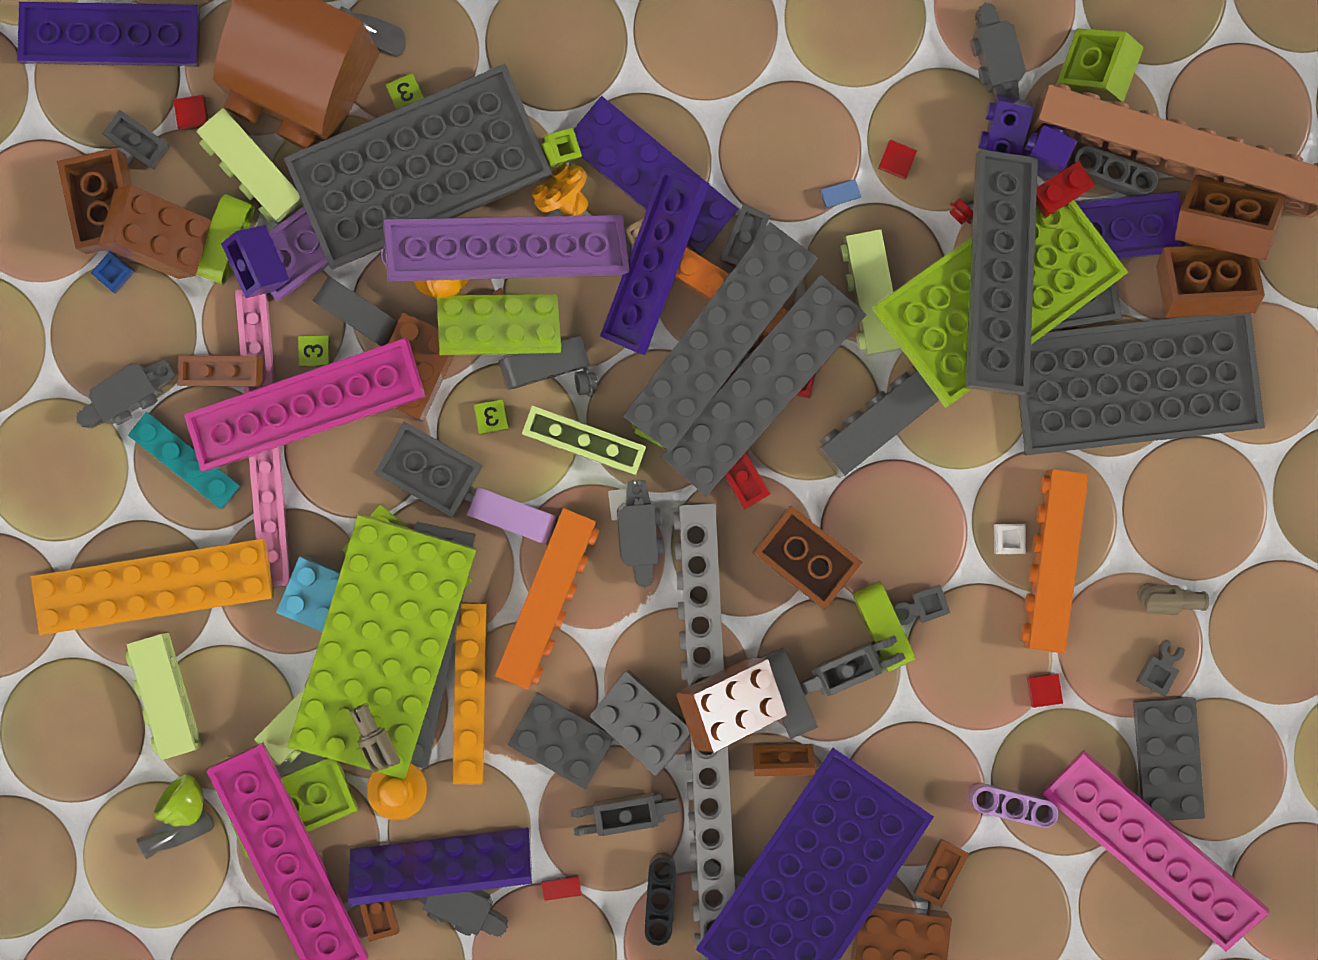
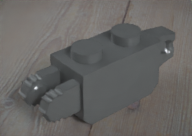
(998, 53)
(124, 393)
(637, 532)
(851, 668)
(625, 814)
(466, 910)

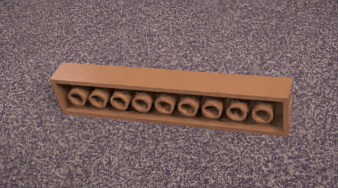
(1175, 148)

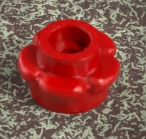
(961, 211)

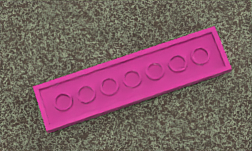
(305, 405)
(1155, 851)
(285, 857)

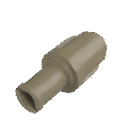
(1171, 599)
(374, 740)

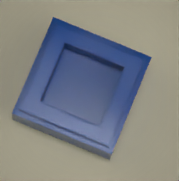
(112, 272)

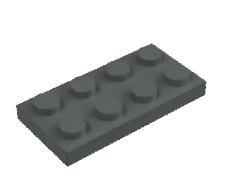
(1169, 757)

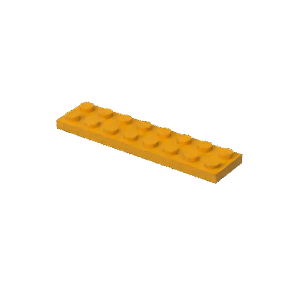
(152, 586)

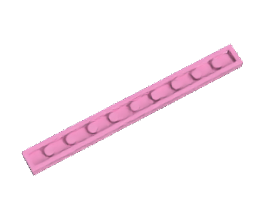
(267, 466)

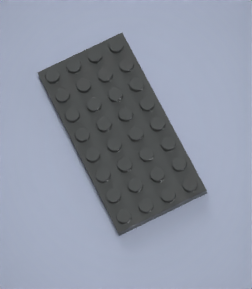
(418, 164)
(1141, 383)

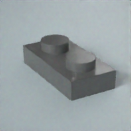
(136, 139)
(744, 233)

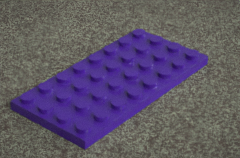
(819, 869)

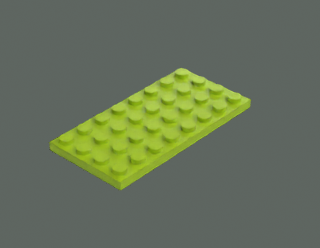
(932, 309)
(382, 641)

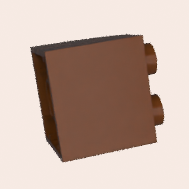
(293, 64)

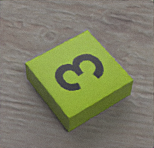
(404, 91)
(314, 351)
(491, 416)

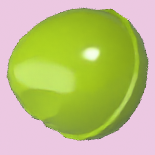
(180, 802)

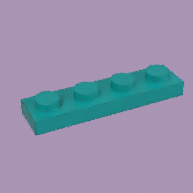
(182, 460)

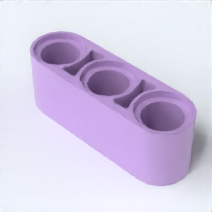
(512, 516)
(1027, 805)

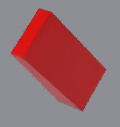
(561, 888)

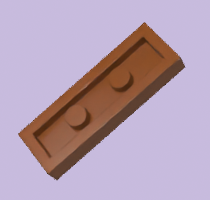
(220, 371)

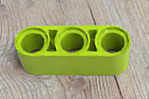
(230, 216)
(883, 622)

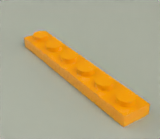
(470, 695)

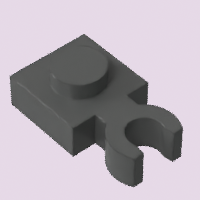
(927, 605)
(1158, 672)

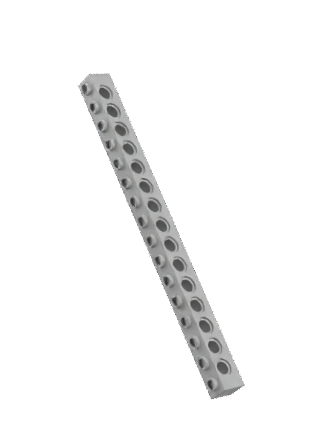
(719, 789)

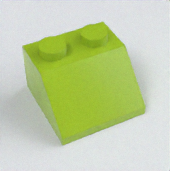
(1101, 63)

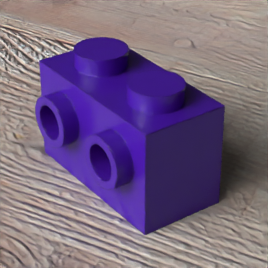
(1007, 125)
(1051, 149)
(255, 261)

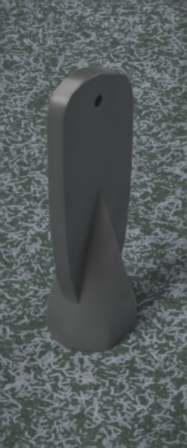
(384, 34)
(172, 836)

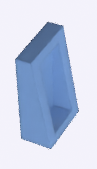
(840, 194)

